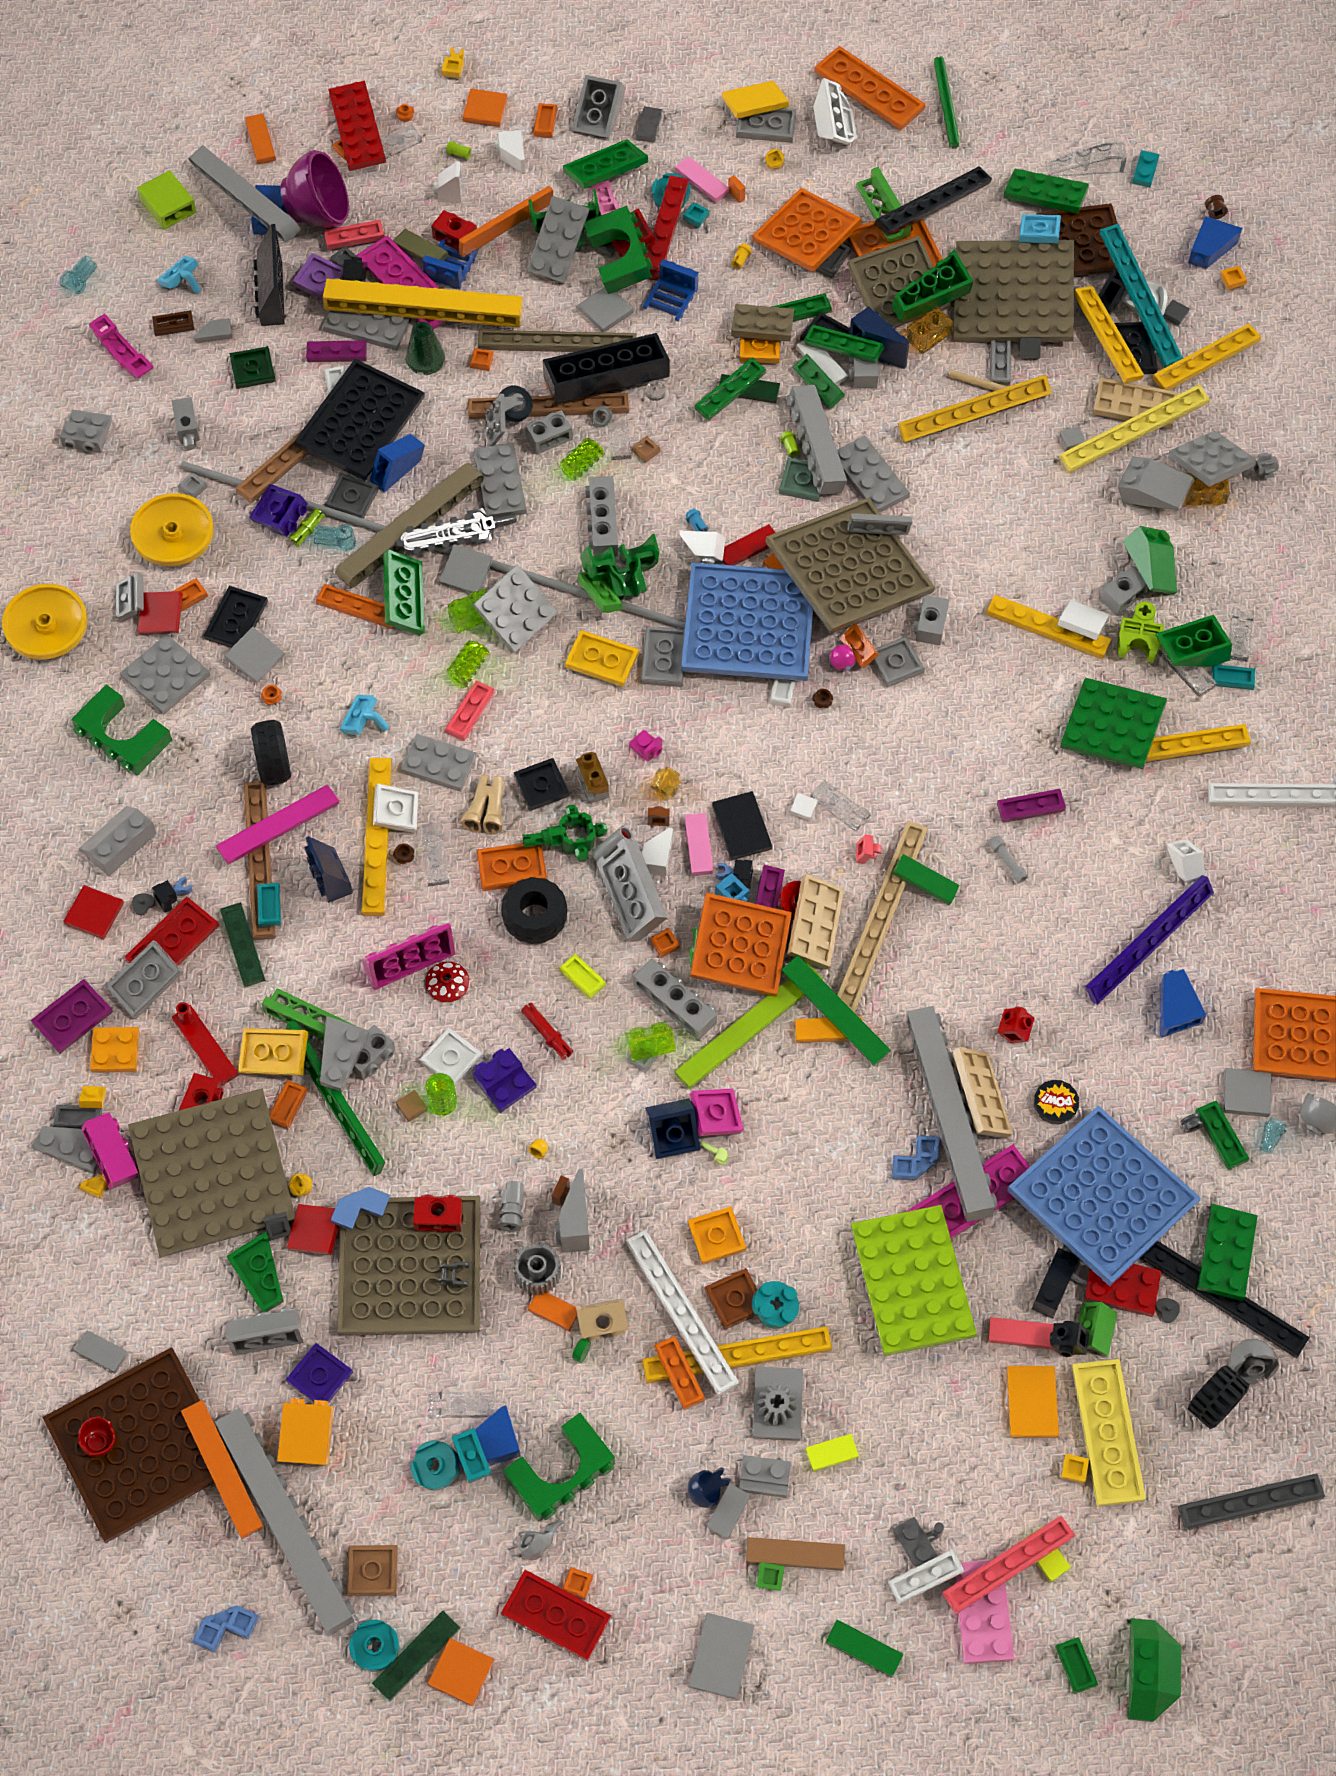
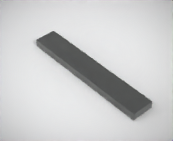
(1251, 1501)

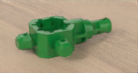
(557, 835)

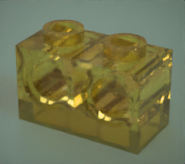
(929, 330)
(1207, 494)

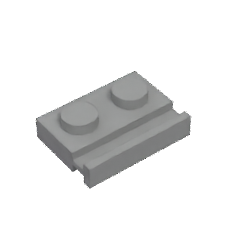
(129, 596)
(765, 1476)

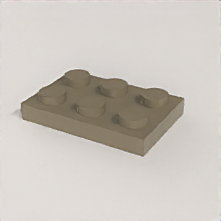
(762, 322)

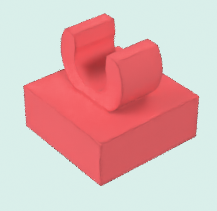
(866, 849)

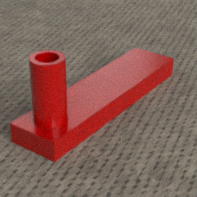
(204, 1044)

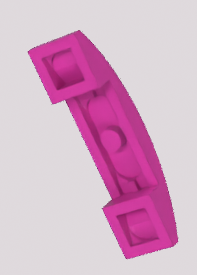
(119, 347)

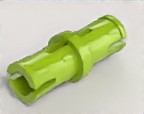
(307, 527)

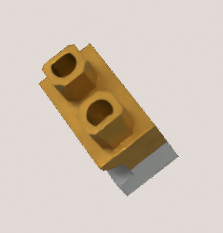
(592, 777)

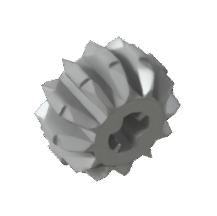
(767, 1404)

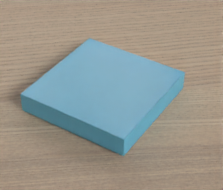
(1040, 228)

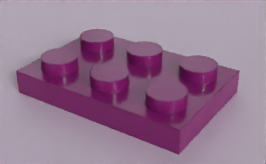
(71, 1016)

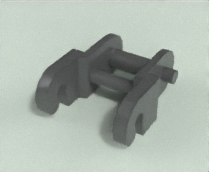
(457, 1265)

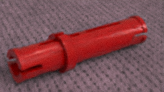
(552, 1037)

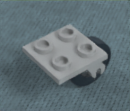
(511, 404)

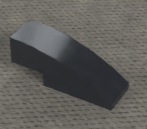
(1112, 291)

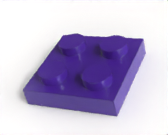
(319, 1374)

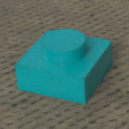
(696, 214)

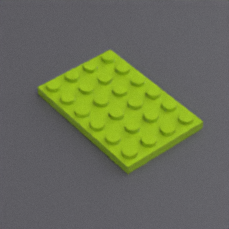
(913, 1280)

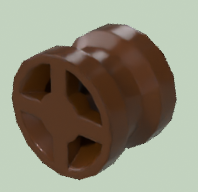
(1216, 207)

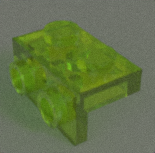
(650, 1041)

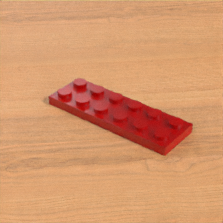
(357, 125)

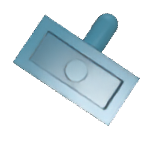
(180, 270)
(359, 714)

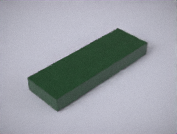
(760, 390)

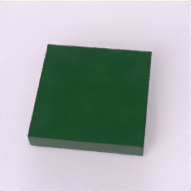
(252, 367)

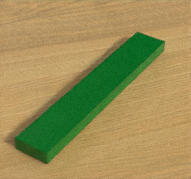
(836, 1010)

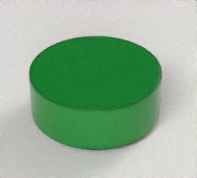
(581, 1350)

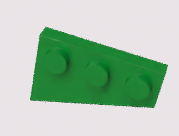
(258, 1272)

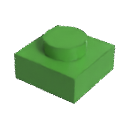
(770, 1576)

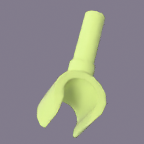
(721, 1154)

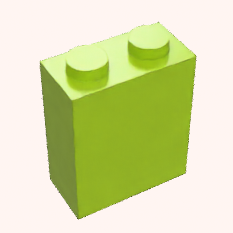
(166, 199)

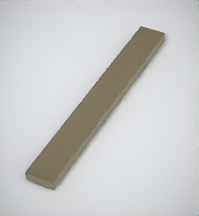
(546, 340)

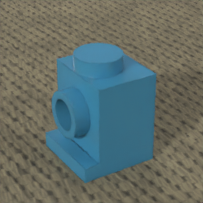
(732, 886)

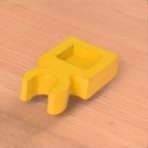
(454, 64)

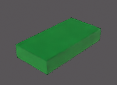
(1076, 1665)

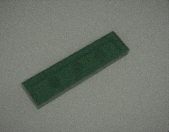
(242, 944)
(416, 1656)

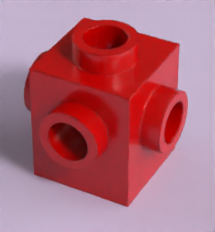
(1016, 1025)

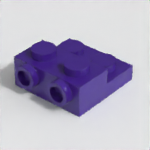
(279, 510)
(503, 1079)

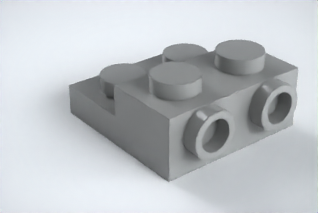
(85, 431)

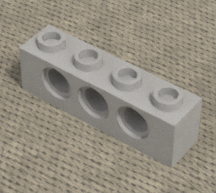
(602, 489)
(678, 1010)

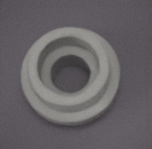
(596, 416)

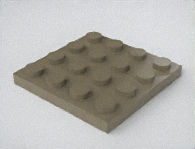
(887, 272)

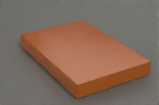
(507, 864)

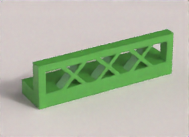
(885, 195)
(288, 1014)

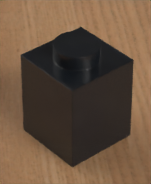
(354, 269)

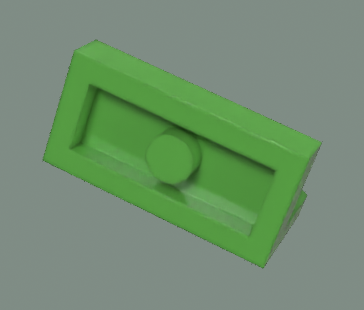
(1100, 1324)

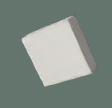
(803, 807)

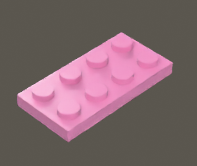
(985, 1624)

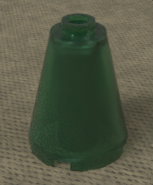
(424, 350)

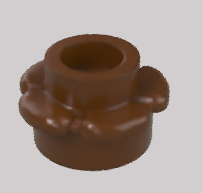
(822, 694)
(404, 848)

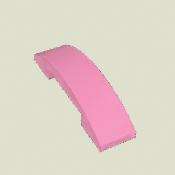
(605, 197)

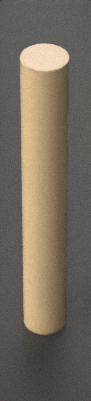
(975, 380)

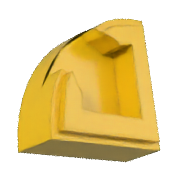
(94, 1186)

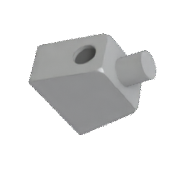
(186, 422)

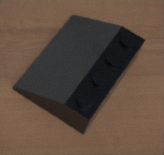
(269, 280)

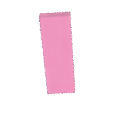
(702, 179)
(698, 844)

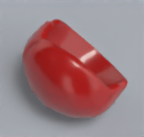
(96, 1436)

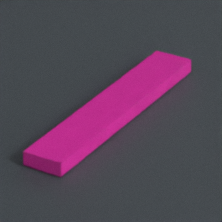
(277, 824)

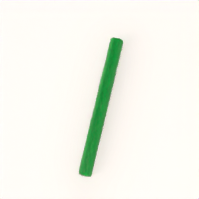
(946, 101)

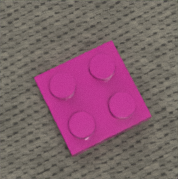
(716, 1112)

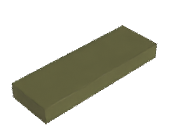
(419, 246)

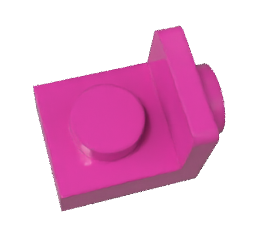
(646, 745)

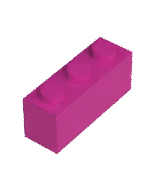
(110, 1150)

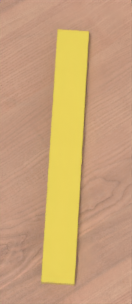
(1134, 428)

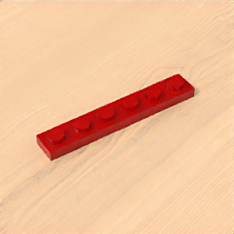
(666, 222)

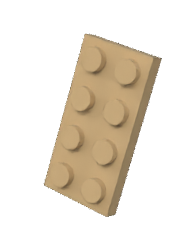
(1128, 400)
(815, 921)
(982, 1093)

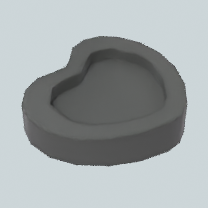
(142, 903)
(1168, 1308)

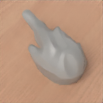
(534, 1543)

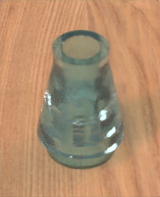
(1273, 1132)

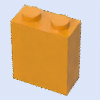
(306, 1432)

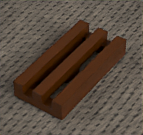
(172, 325)

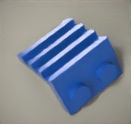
(450, 270)
(677, 281)

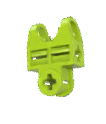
(1140, 632)

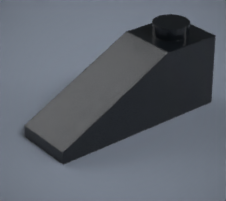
(1055, 1283)

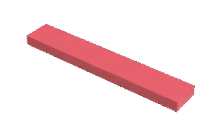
(1008, 1564)

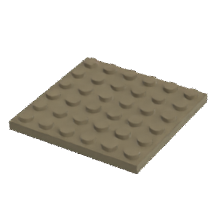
(1016, 291)
(847, 572)
(210, 1172)
(394, 1273)

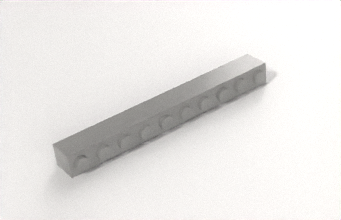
(950, 1114)
(284, 1521)

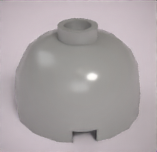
(1319, 1115)
(1253, 1360)

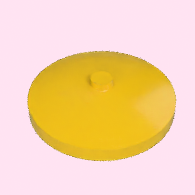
(172, 529)
(44, 621)

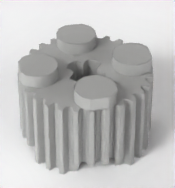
(536, 1258)

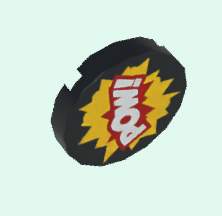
(1056, 1101)

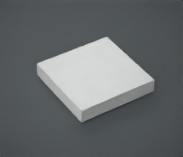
(1083, 619)
(395, 808)
(451, 1056)

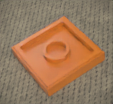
(485, 107)
(461, 1672)

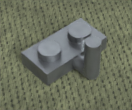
(916, 1542)

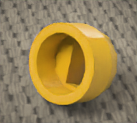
(538, 1148)

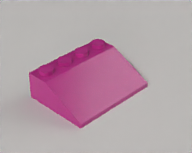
(409, 955)

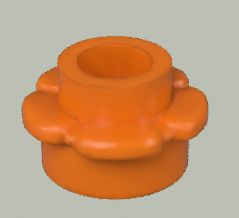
(405, 112)
(271, 690)

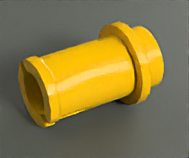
(743, 252)

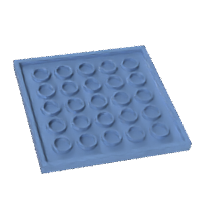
(746, 623)
(1103, 1195)

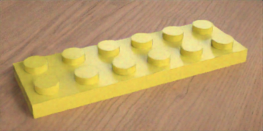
(1108, 1433)

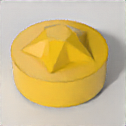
(774, 159)
(300, 1184)

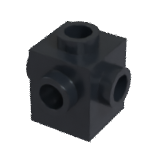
(1069, 1338)

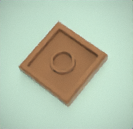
(372, 1570)

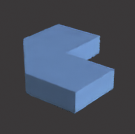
(913, 1167)
(367, 1200)
(214, 1627)

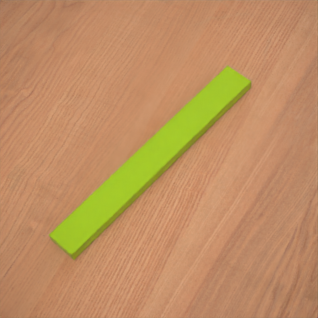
(739, 1034)

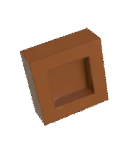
(658, 816)
(561, 1190)

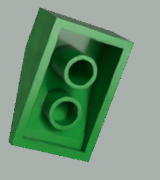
(1154, 558)
(1196, 643)

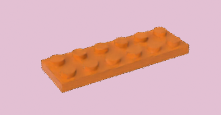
(870, 88)

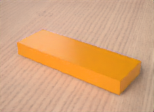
(817, 1031)

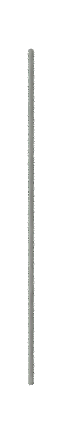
(495, 564)

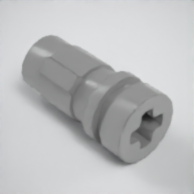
(512, 1201)

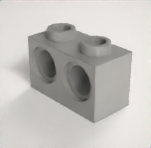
(553, 429)
(374, 1056)

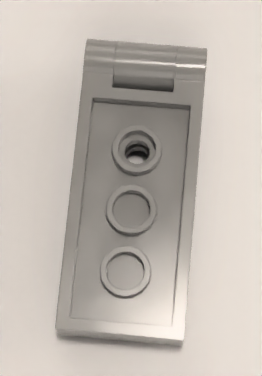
(629, 884)

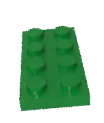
(605, 164)
(1046, 190)
(403, 592)
(1227, 1252)

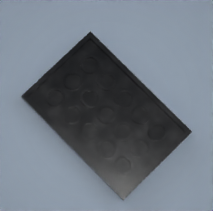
(359, 418)

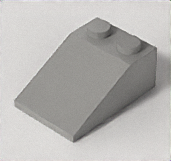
(598, 106)
(1153, 484)
(573, 1223)

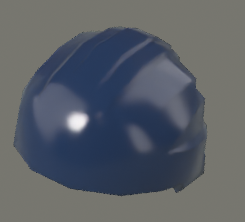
(706, 1486)

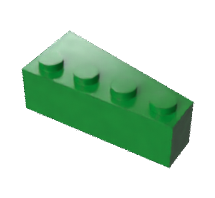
(934, 288)

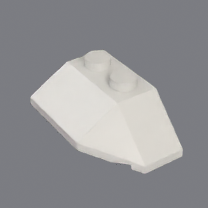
(834, 114)

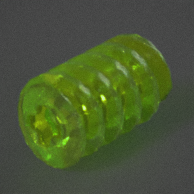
(581, 458)
(466, 663)
(441, 1094)

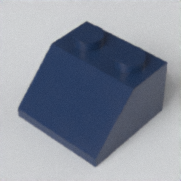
(673, 1128)

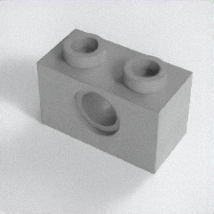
(1119, 600)
(934, 609)

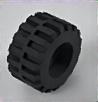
(1218, 1396)

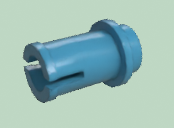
(693, 516)

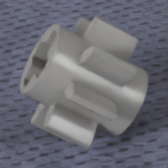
(1266, 465)

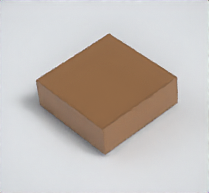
(646, 449)
(411, 1106)

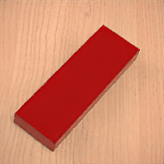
(747, 546)

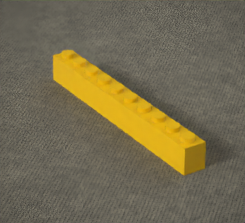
(423, 303)

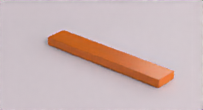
(504, 222)
(222, 1469)

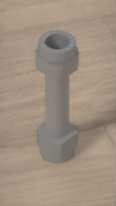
(998, 845)

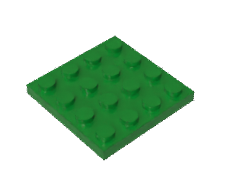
(1113, 723)

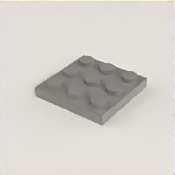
(1212, 458)
(514, 608)
(165, 674)

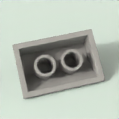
(119, 839)
(264, 1331)

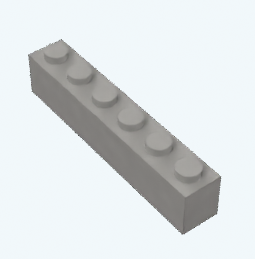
(816, 439)

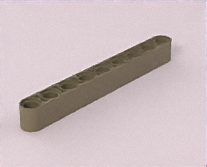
(426, 510)

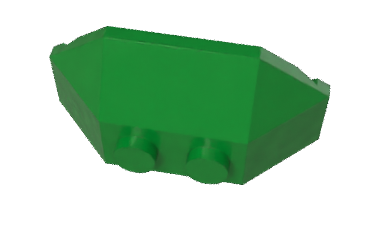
(1152, 1670)

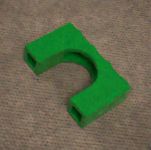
(634, 265)
(132, 753)
(544, 1497)

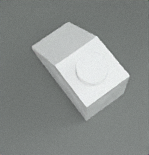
(511, 149)
(449, 184)
(705, 545)
(657, 852)
(1187, 860)

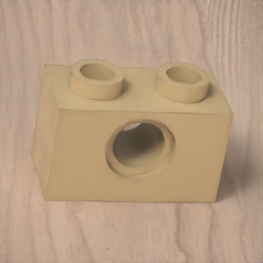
(589, 1313)

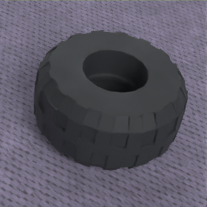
(271, 752)
(532, 892)

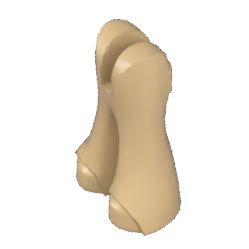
(493, 821)

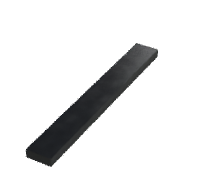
(933, 201)
(1244, 1311)

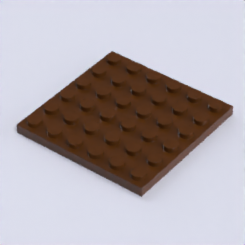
(153, 1450)

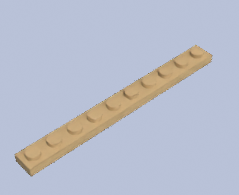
(879, 919)

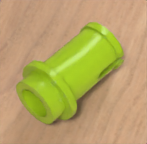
(458, 150)
(789, 441)

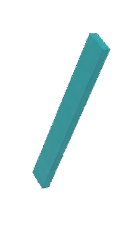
(1141, 295)

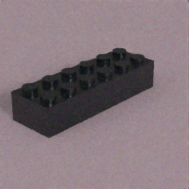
(606, 368)

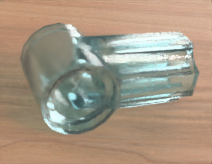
(76, 278)
(335, 536)

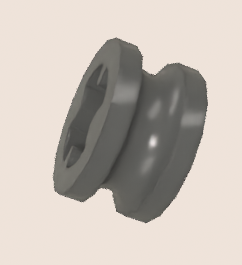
(1191, 1123)

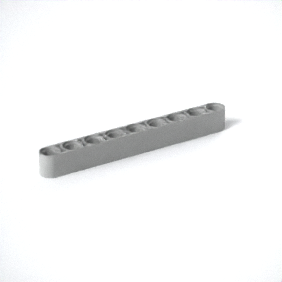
(244, 193)

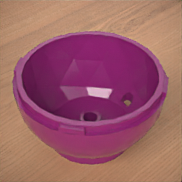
(315, 191)

